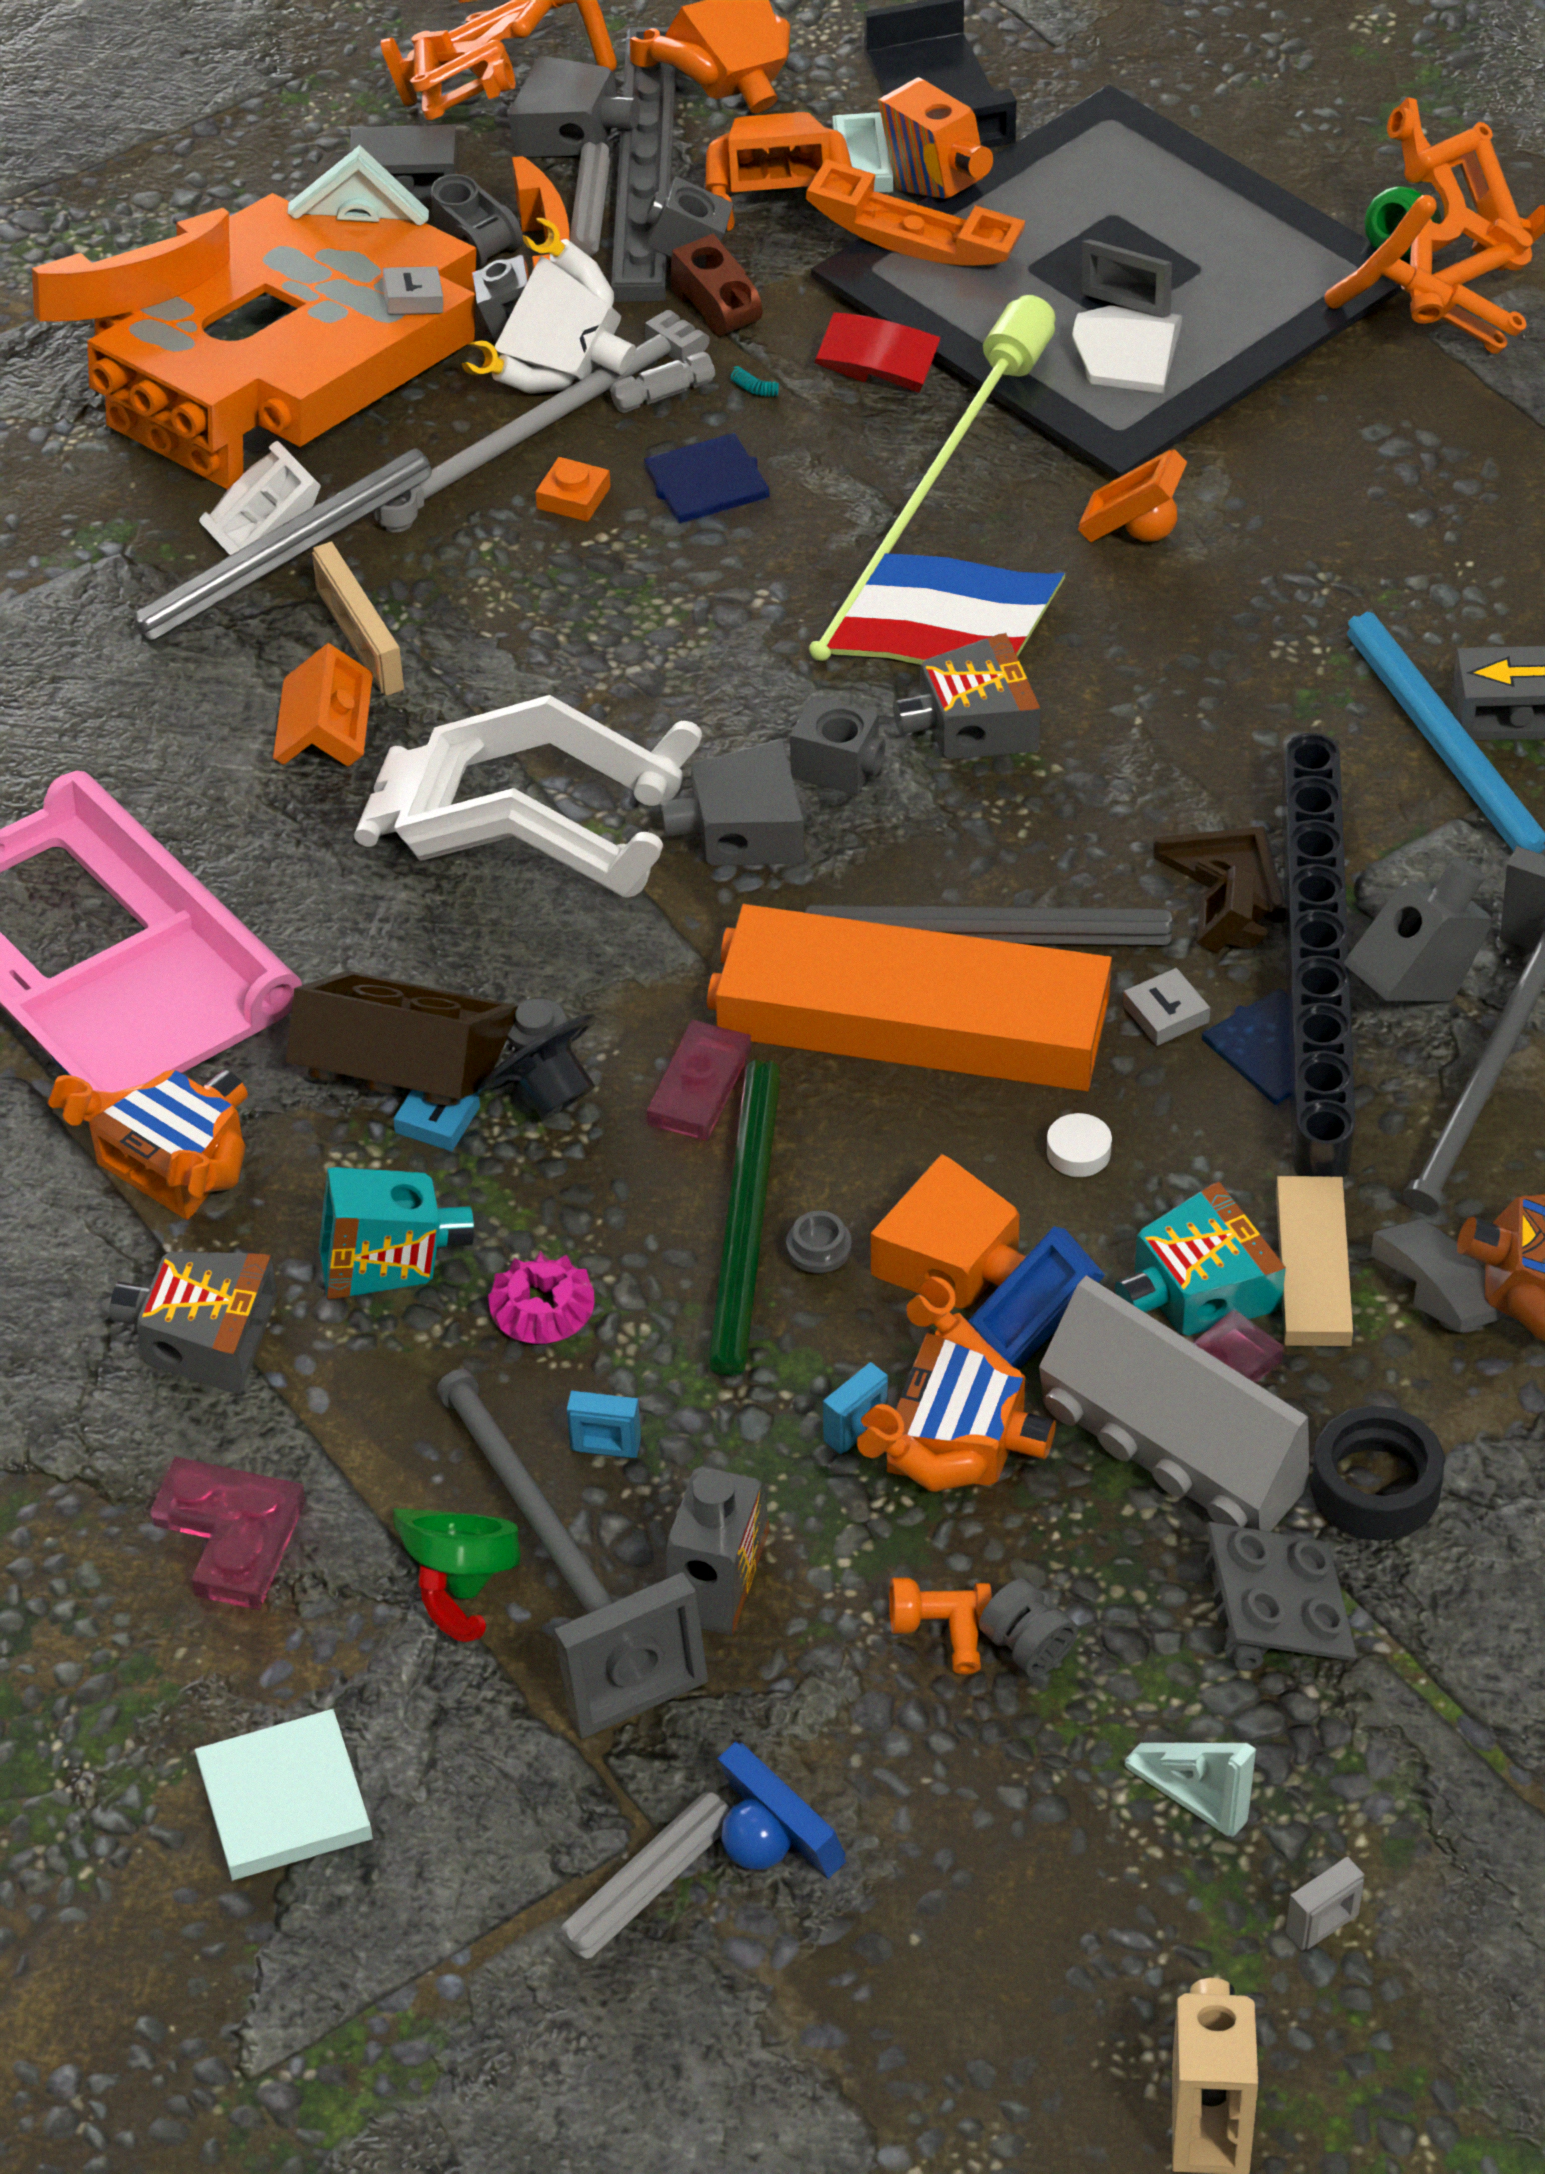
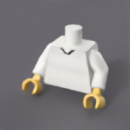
(558, 324)

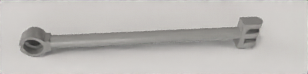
(663, 336)

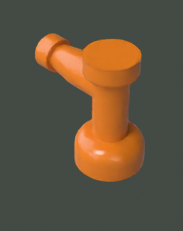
(962, 1609)

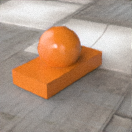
(1137, 501)

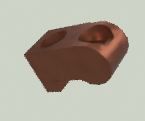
(719, 289)

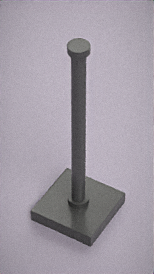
(1524, 926)
(621, 1652)

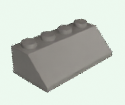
(1175, 1410)

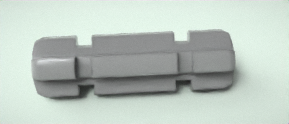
(662, 382)

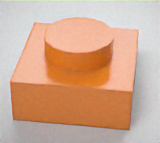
(573, 489)

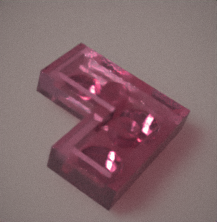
(242, 1516)

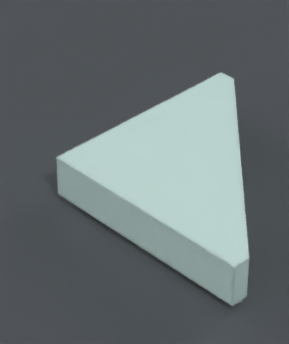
(358, 191)
(1202, 1777)

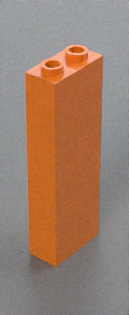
(912, 996)

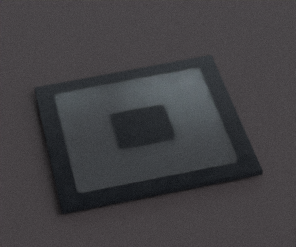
(1115, 172)

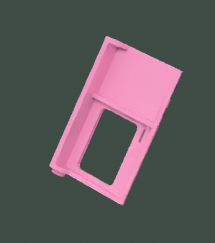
(159, 996)

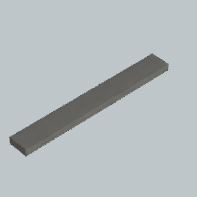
(643, 169)

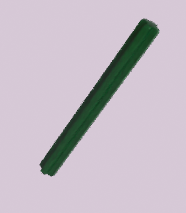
(744, 1219)

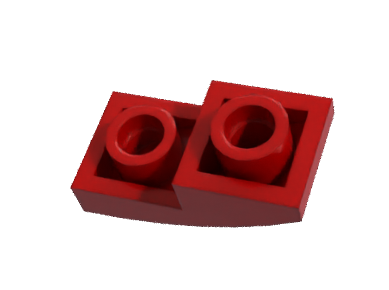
(877, 347)

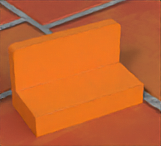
(326, 706)

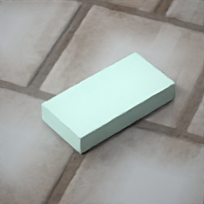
(867, 146)

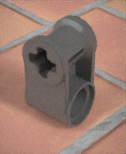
(474, 217)

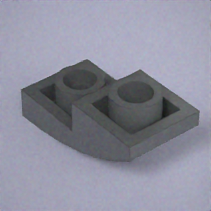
(1446, 1281)

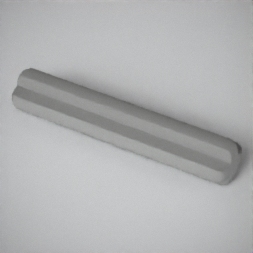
(590, 197)
(645, 1876)

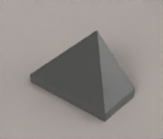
(1126, 278)

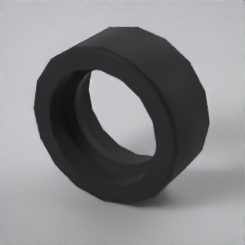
(1379, 1430)

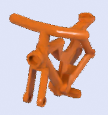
(480, 49)
(1498, 233)

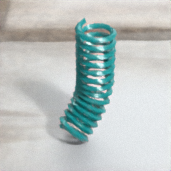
(762, 385)

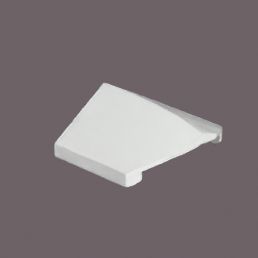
(1126, 347)
(261, 500)

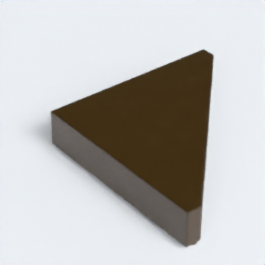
(1212, 853)

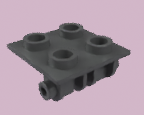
(1276, 1595)

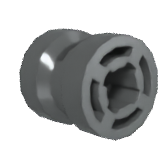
(1028, 1627)

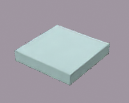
(283, 1794)

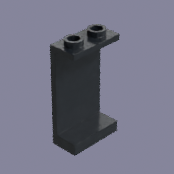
(930, 43)

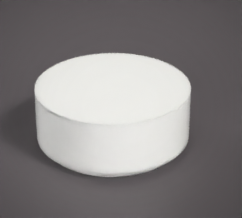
(1079, 1145)

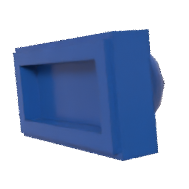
(1034, 1297)
(772, 1818)

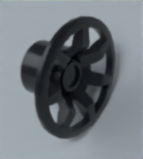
(553, 1075)

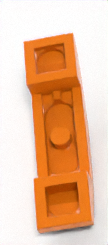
(537, 199)
(909, 228)
(135, 279)

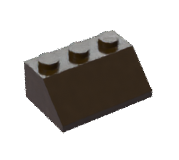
(397, 1035)

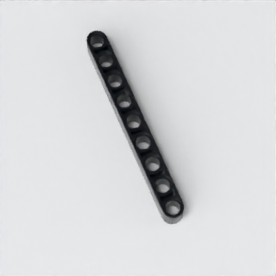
(1315, 954)

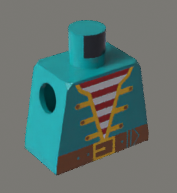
(384, 1230)
(1204, 1265)

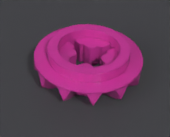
(531, 1318)

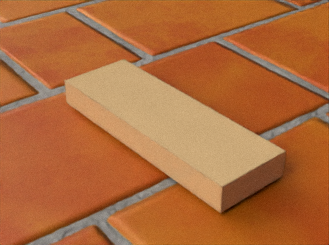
(358, 618)
(1316, 1261)

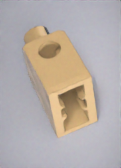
(1213, 2051)

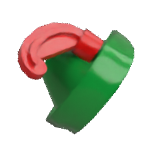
(457, 1555)

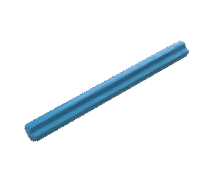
(1445, 734)

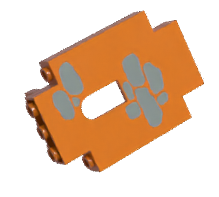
(300, 374)

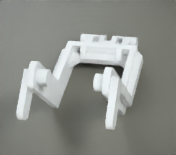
(420, 784)

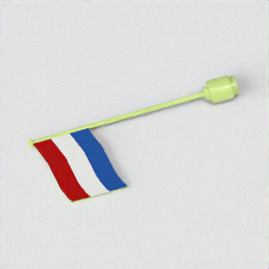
(935, 604)

